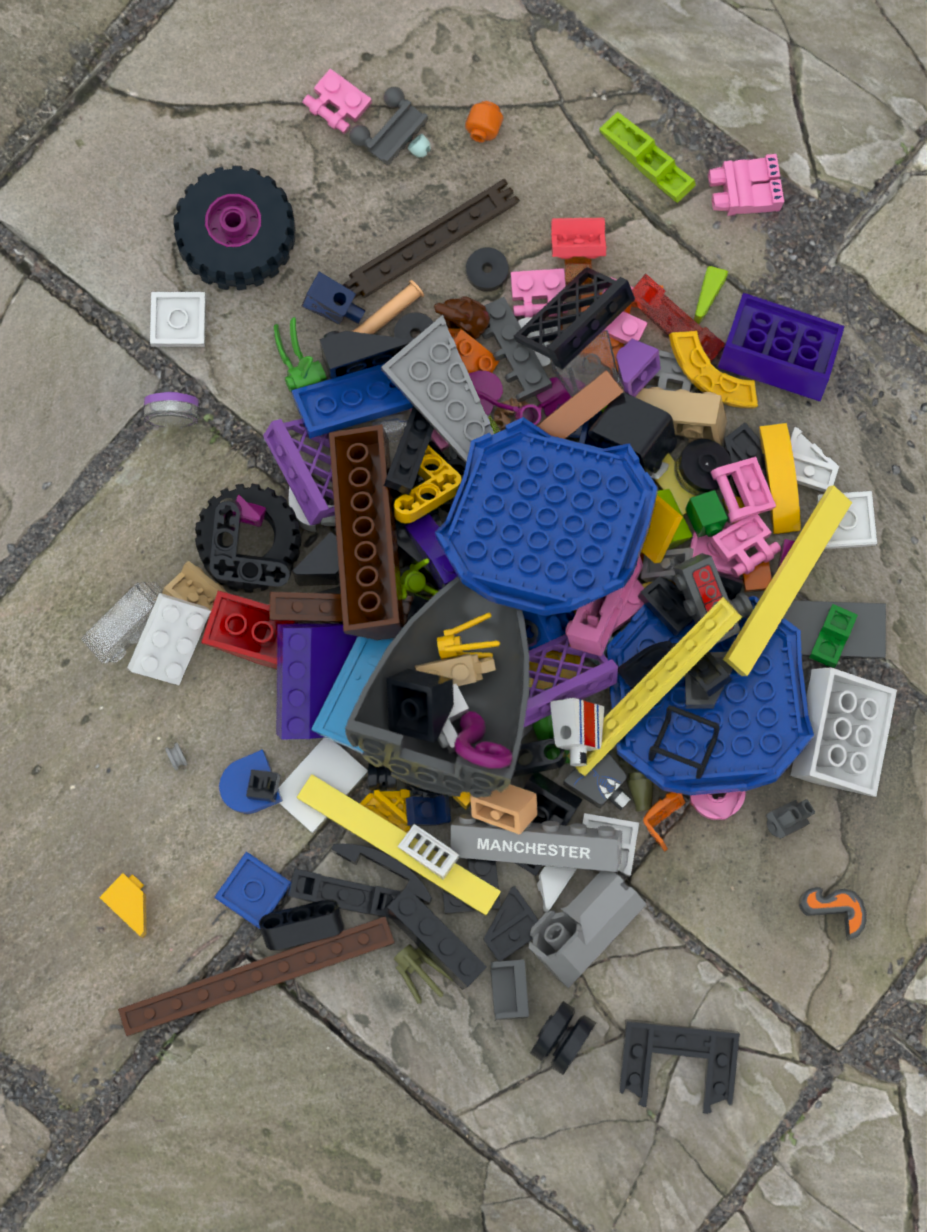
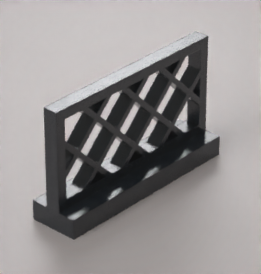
(585, 325)

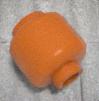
(484, 121)

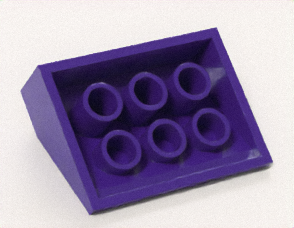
(781, 347)
(306, 671)

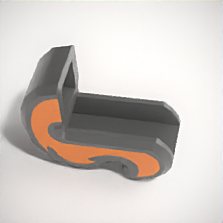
(837, 902)

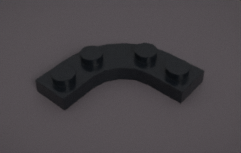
(706, 671)

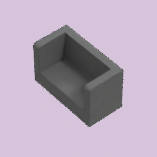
(509, 989)

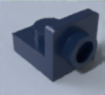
(428, 810)

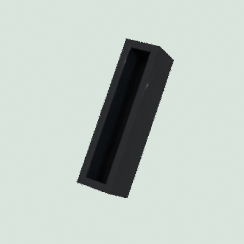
(434, 938)

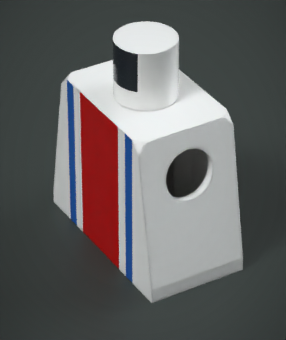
(577, 727)

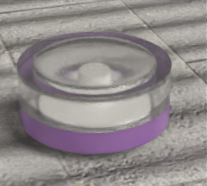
(171, 409)

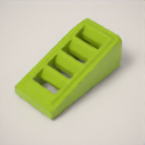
(711, 286)

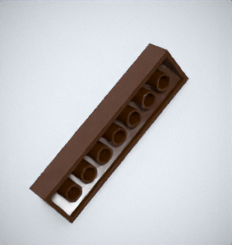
(366, 533)

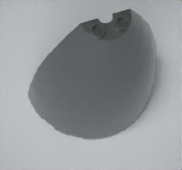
(497, 698)

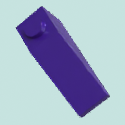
(424, 538)

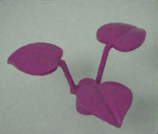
(490, 390)

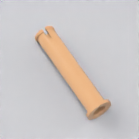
(391, 309)

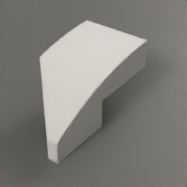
(552, 882)

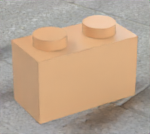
(507, 809)

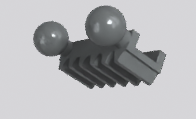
(395, 133)

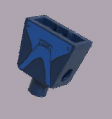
(322, 296)

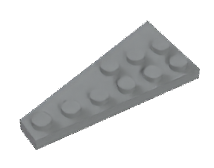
(440, 387)

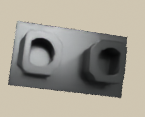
(789, 818)

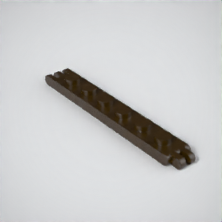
(431, 239)

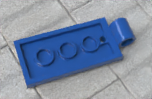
(348, 401)

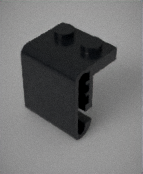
(641, 425)

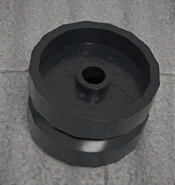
(563, 1038)

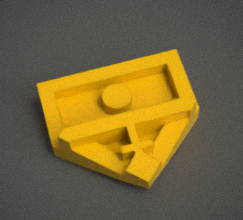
(390, 806)

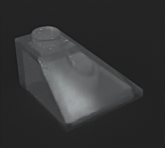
(588, 365)

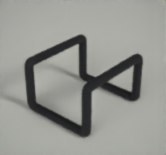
(700, 767)

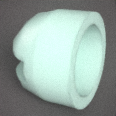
(419, 146)

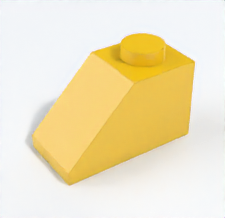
(128, 902)

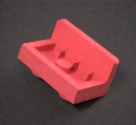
(578, 237)

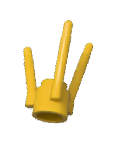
(452, 646)

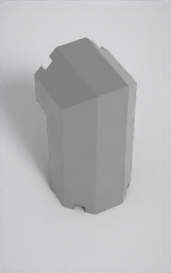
(579, 934)

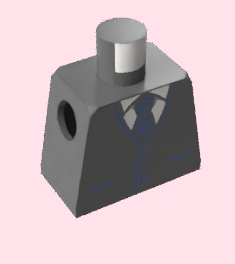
(600, 784)

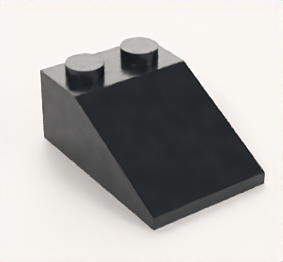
(356, 351)
(553, 804)

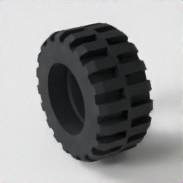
(278, 514)

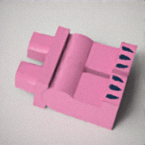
(747, 186)

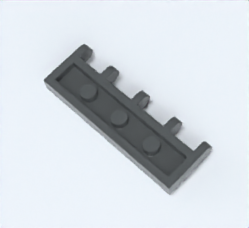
(522, 360)

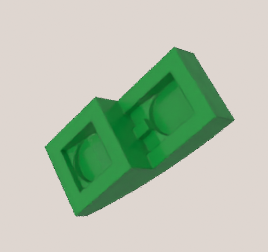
(833, 636)

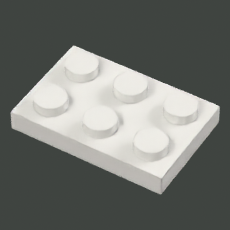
(169, 639)

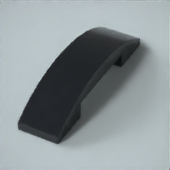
(353, 852)
(349, 895)

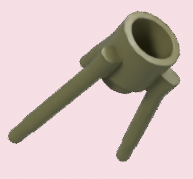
(409, 960)

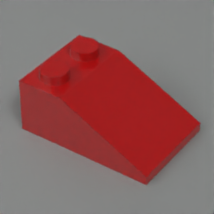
(243, 629)

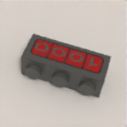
(701, 588)

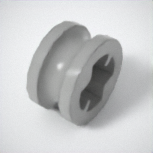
(176, 756)

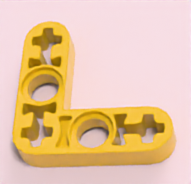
(433, 484)

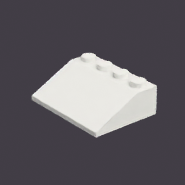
(849, 731)

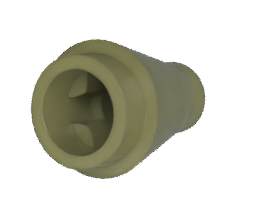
(641, 790)

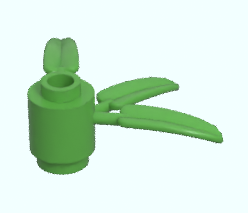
(307, 371)

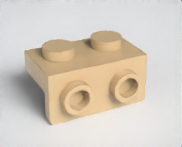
(194, 587)

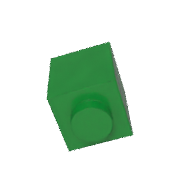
(706, 514)

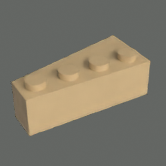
(692, 413)

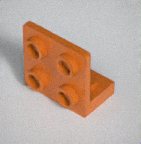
(472, 352)

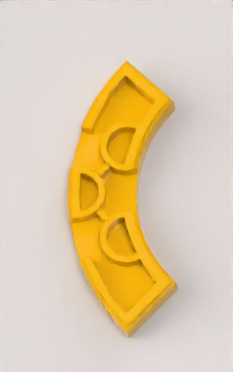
(706, 377)

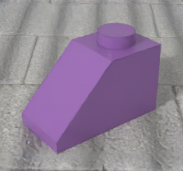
(637, 365)

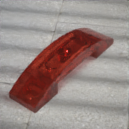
(671, 318)

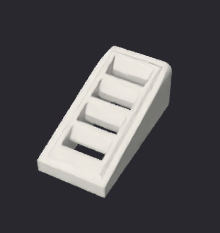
(447, 864)

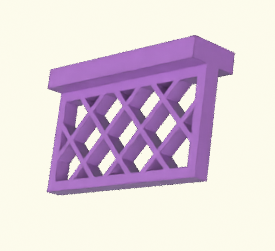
(297, 471)
(579, 687)

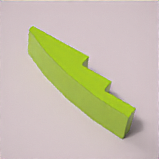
(647, 157)

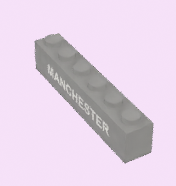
(539, 844)

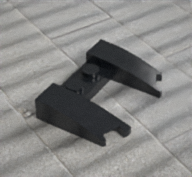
(713, 1044)

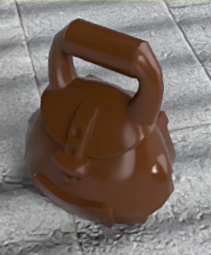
(465, 315)

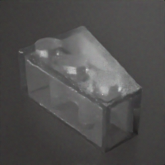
(122, 623)

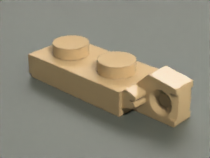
(462, 668)

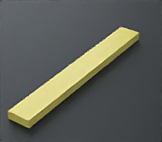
(787, 581)
(663, 678)
(387, 837)

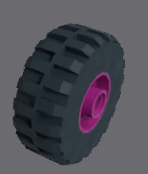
(234, 227)

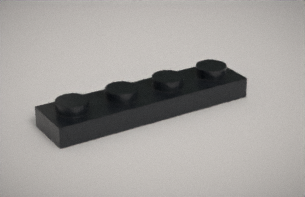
(409, 453)

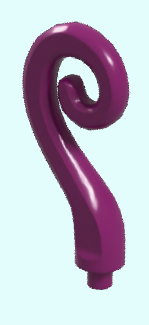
(485, 753)

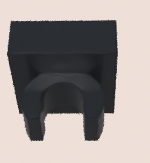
(263, 785)

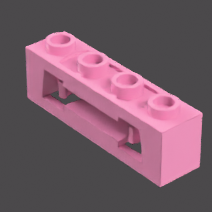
(590, 635)

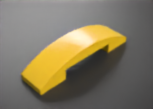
(781, 477)

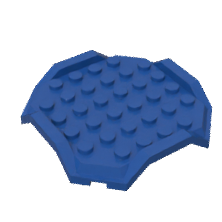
(547, 519)
(758, 714)

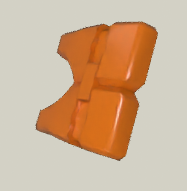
(661, 811)

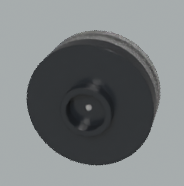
(696, 462)

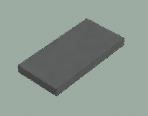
(867, 635)

